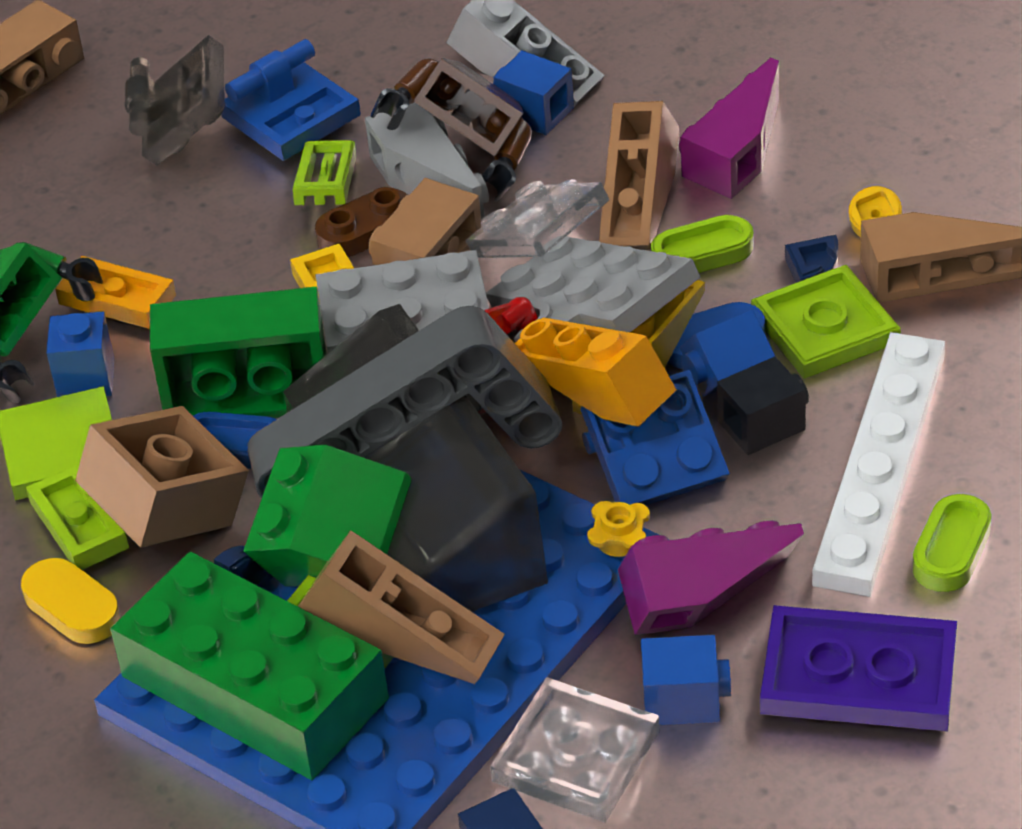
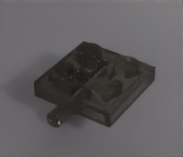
(178, 102)

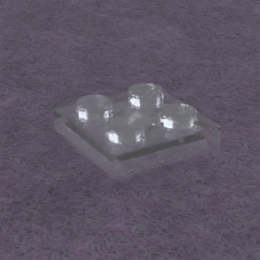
(537, 219)
(575, 749)

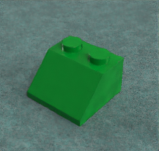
(314, 504)

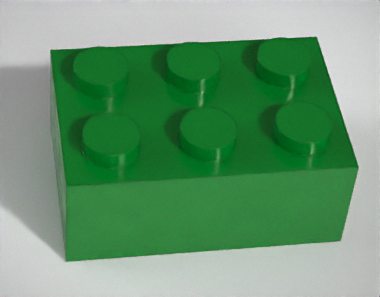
(235, 350)

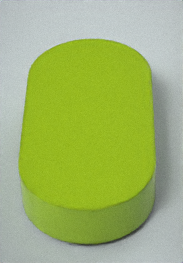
(709, 242)
(952, 542)

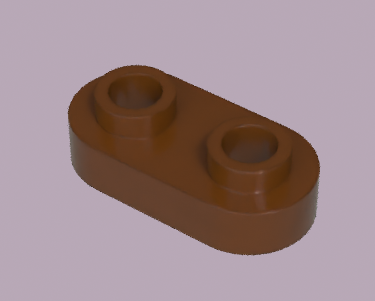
(356, 220)

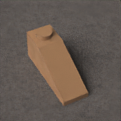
(638, 172)
(936, 254)
(400, 612)

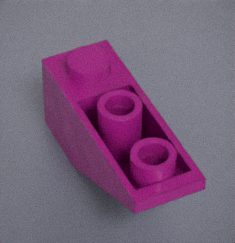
(732, 139)
(688, 578)

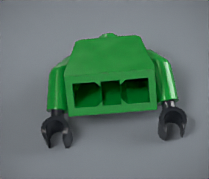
(26, 283)

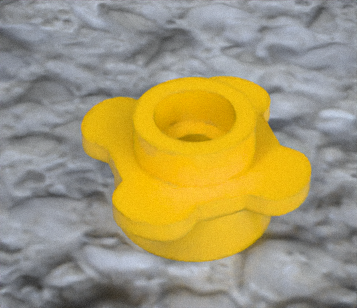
(617, 526)

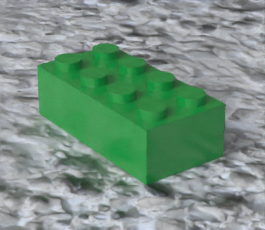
(251, 664)

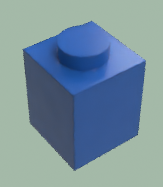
(539, 87)
(725, 350)
(80, 353)
(684, 679)

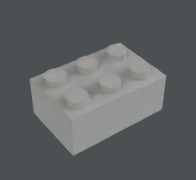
(422, 286)

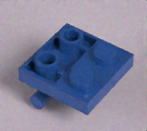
(287, 102)
(663, 455)

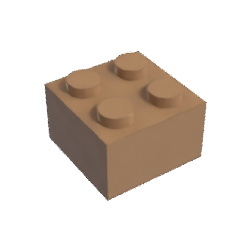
(161, 476)

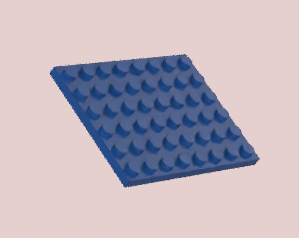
(433, 726)

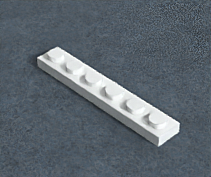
(878, 465)

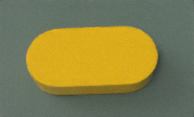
(70, 600)

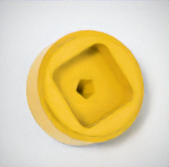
(871, 204)

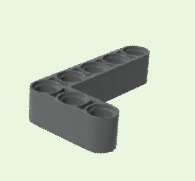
(411, 383)

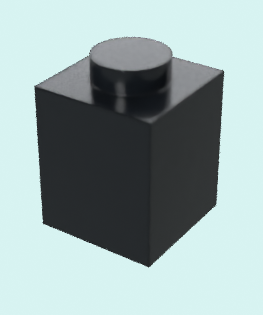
(762, 405)

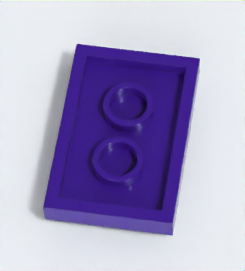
(859, 668)

